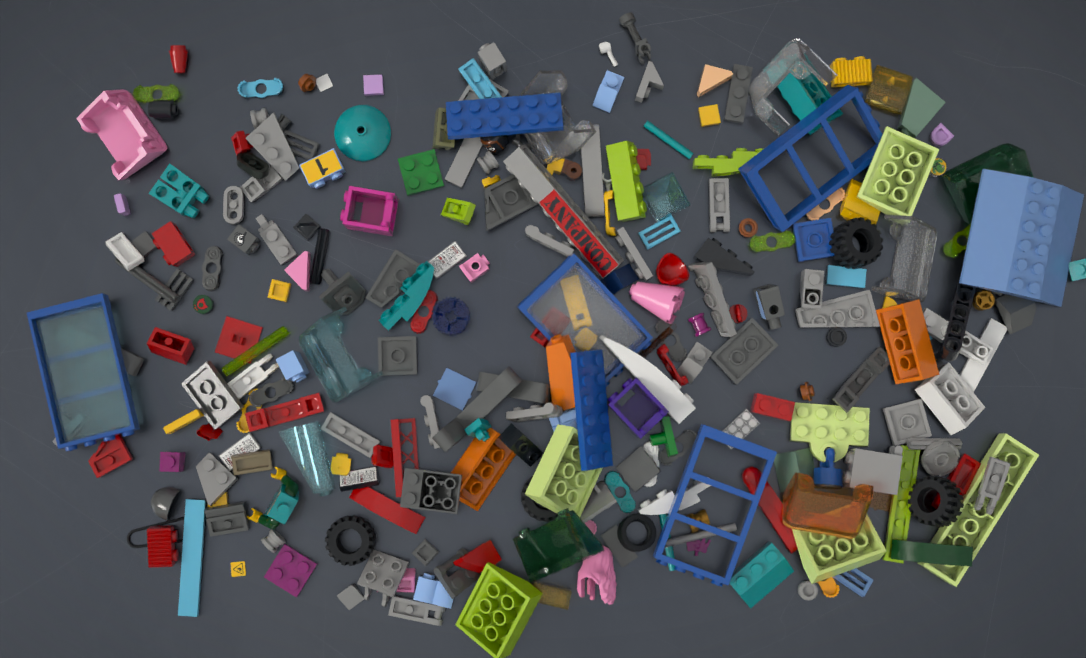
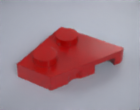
(109, 456)

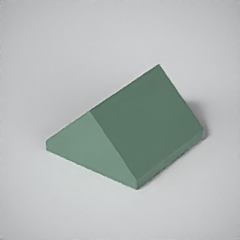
(790, 462)

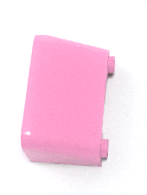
(123, 130)

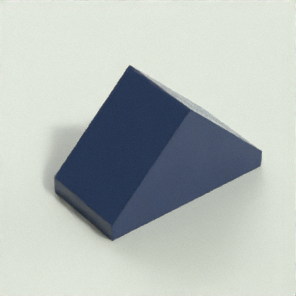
(620, 279)

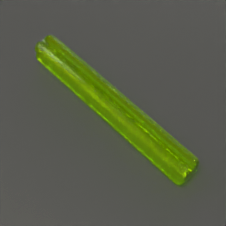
(254, 351)

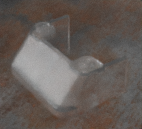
(793, 59)
(911, 259)

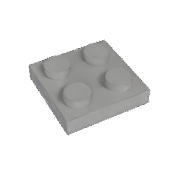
(907, 421)

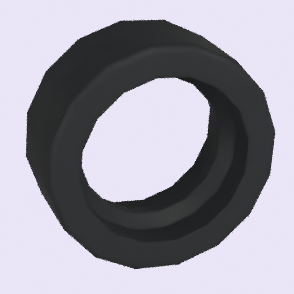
(651, 533)

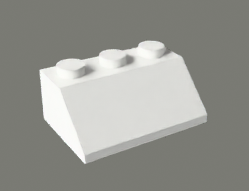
(950, 399)

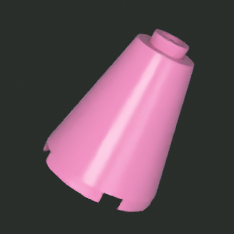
(658, 299)

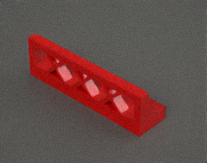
(398, 452)

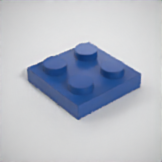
(813, 239)

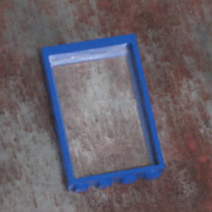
(581, 306)

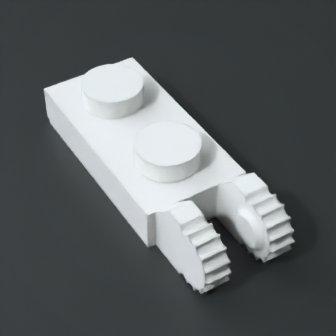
(252, 377)

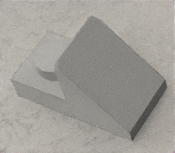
(650, 78)
(694, 362)

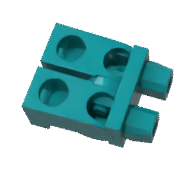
(185, 195)

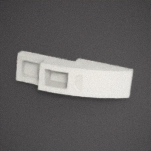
(971, 346)
(664, 499)

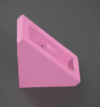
(300, 270)

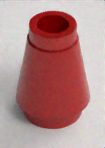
(178, 58)

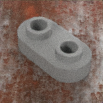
(231, 205)

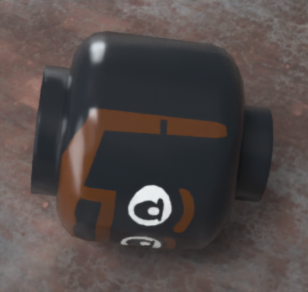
(495, 143)

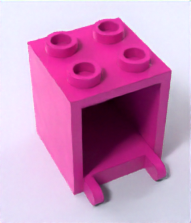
(377, 211)

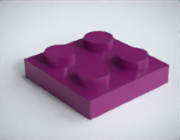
(290, 570)

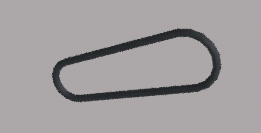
(146, 527)

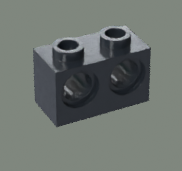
(520, 445)

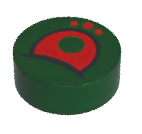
(203, 304)

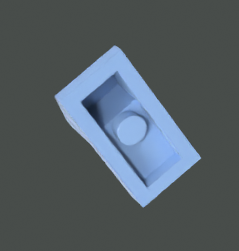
(608, 91)

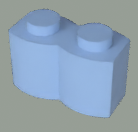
(432, 591)

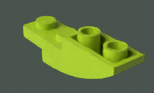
(722, 165)

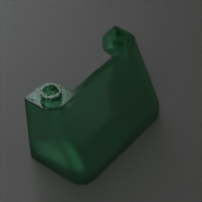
(965, 178)
(556, 545)

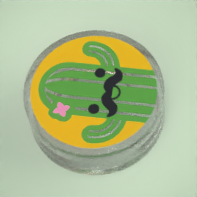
(938, 168)

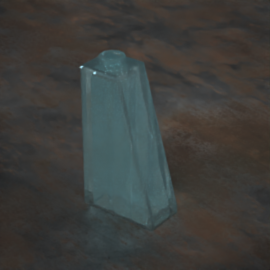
(310, 454)

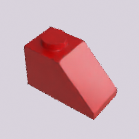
(478, 557)

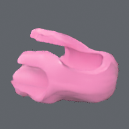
(598, 570)

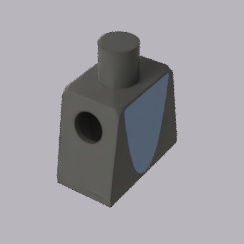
(766, 297)

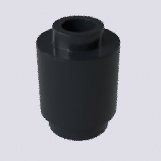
(162, 109)

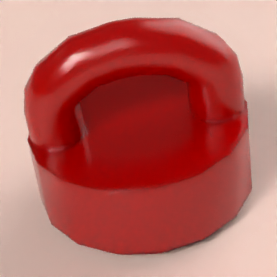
(738, 313)

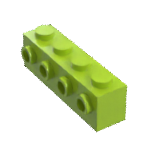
(626, 181)

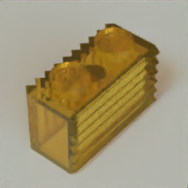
(554, 595)

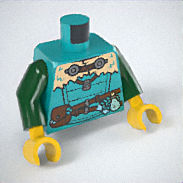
(281, 504)

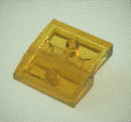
(888, 89)

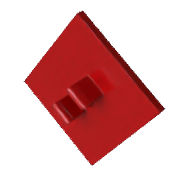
(237, 337)

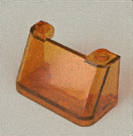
(824, 511)

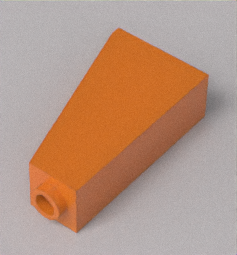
(560, 371)

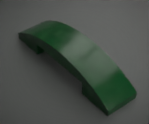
(932, 553)

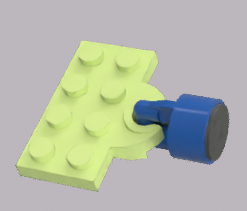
(829, 435)

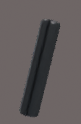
(319, 256)

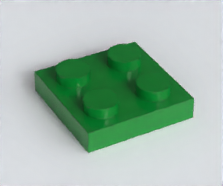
(421, 172)

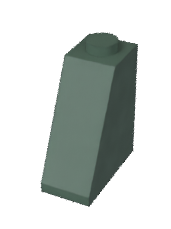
(918, 109)

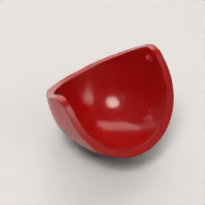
(672, 270)

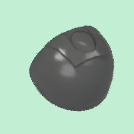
(162, 501)

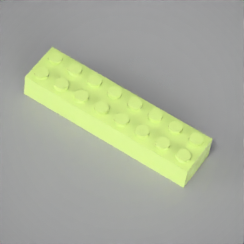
(974, 525)

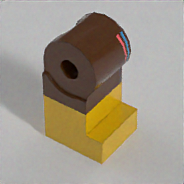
(566, 168)

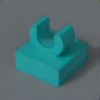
(479, 429)

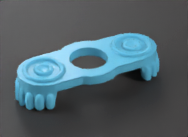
(248, 89)

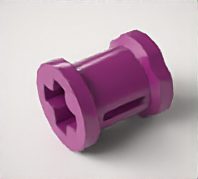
(699, 324)

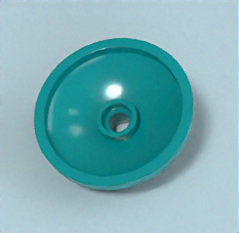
(363, 145)

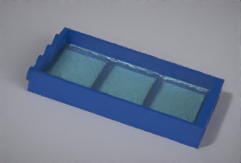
(83, 372)

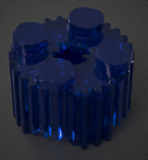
(445, 307)

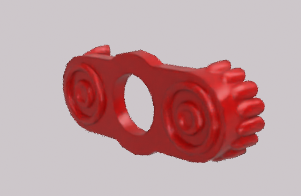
(419, 323)
(661, 351)

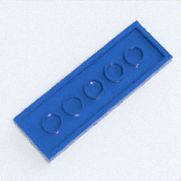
(504, 116)
(591, 409)

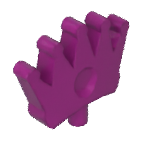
(698, 545)

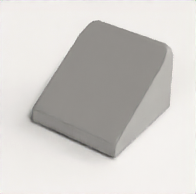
(351, 596)

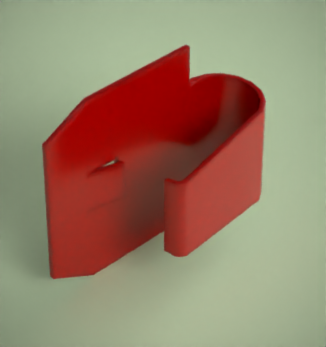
(643, 158)
(207, 433)

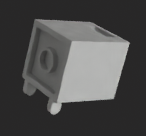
(873, 469)

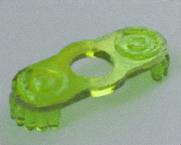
(144, 94)
(784, 240)
(952, 248)

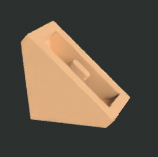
(712, 78)

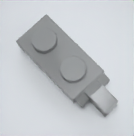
(275, 240)

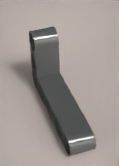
(478, 408)

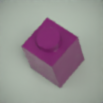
(172, 461)

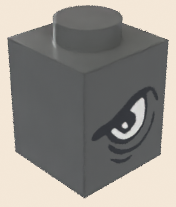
(244, 240)

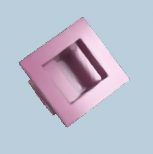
(473, 274)

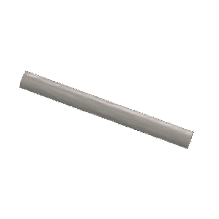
(698, 535)

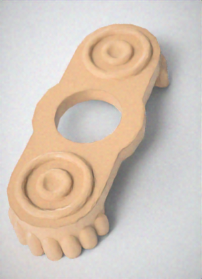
(833, 199)

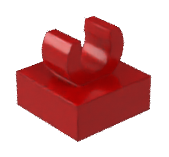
(240, 142)
(382, 456)

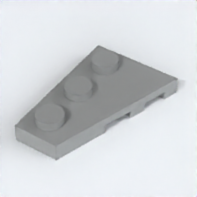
(274, 147)

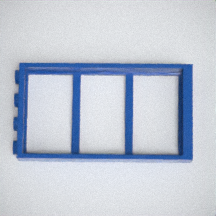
(784, 142)
(733, 441)

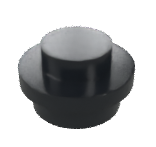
(837, 336)

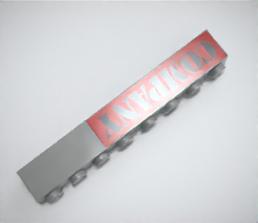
(563, 211)

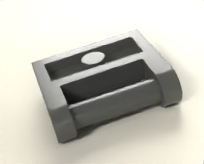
(458, 580)

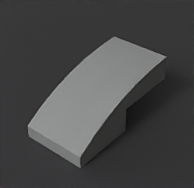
(256, 188)

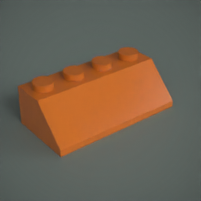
(907, 342)
(482, 468)

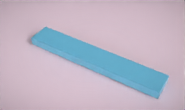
(192, 557)

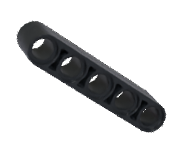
(956, 323)

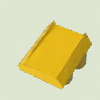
(854, 207)

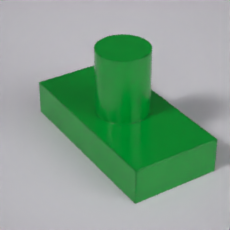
(665, 437)

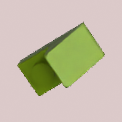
(458, 210)

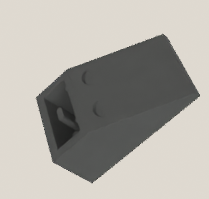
(431, 490)

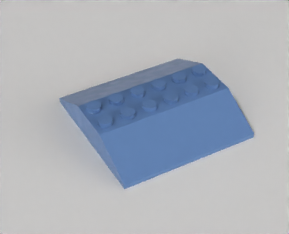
(1021, 237)

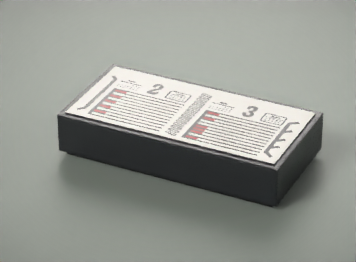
(359, 479)

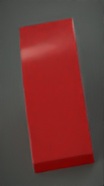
(961, 475)

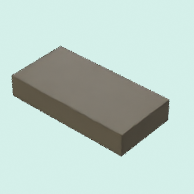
(252, 462)

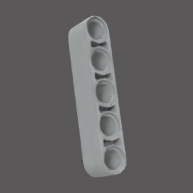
(592, 176)

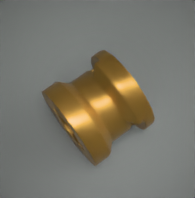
(987, 300)

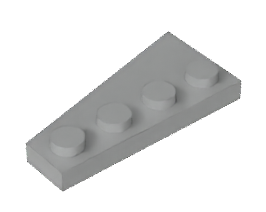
(845, 311)

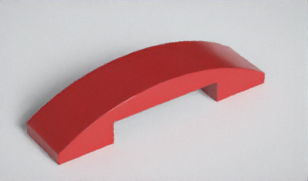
(284, 412)
(388, 508)

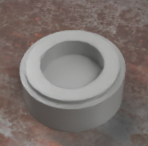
(807, 590)

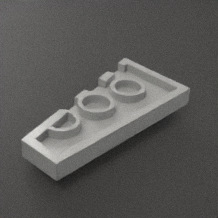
(714, 297)

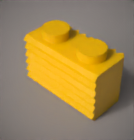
(852, 72)

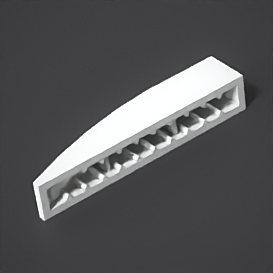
(654, 380)

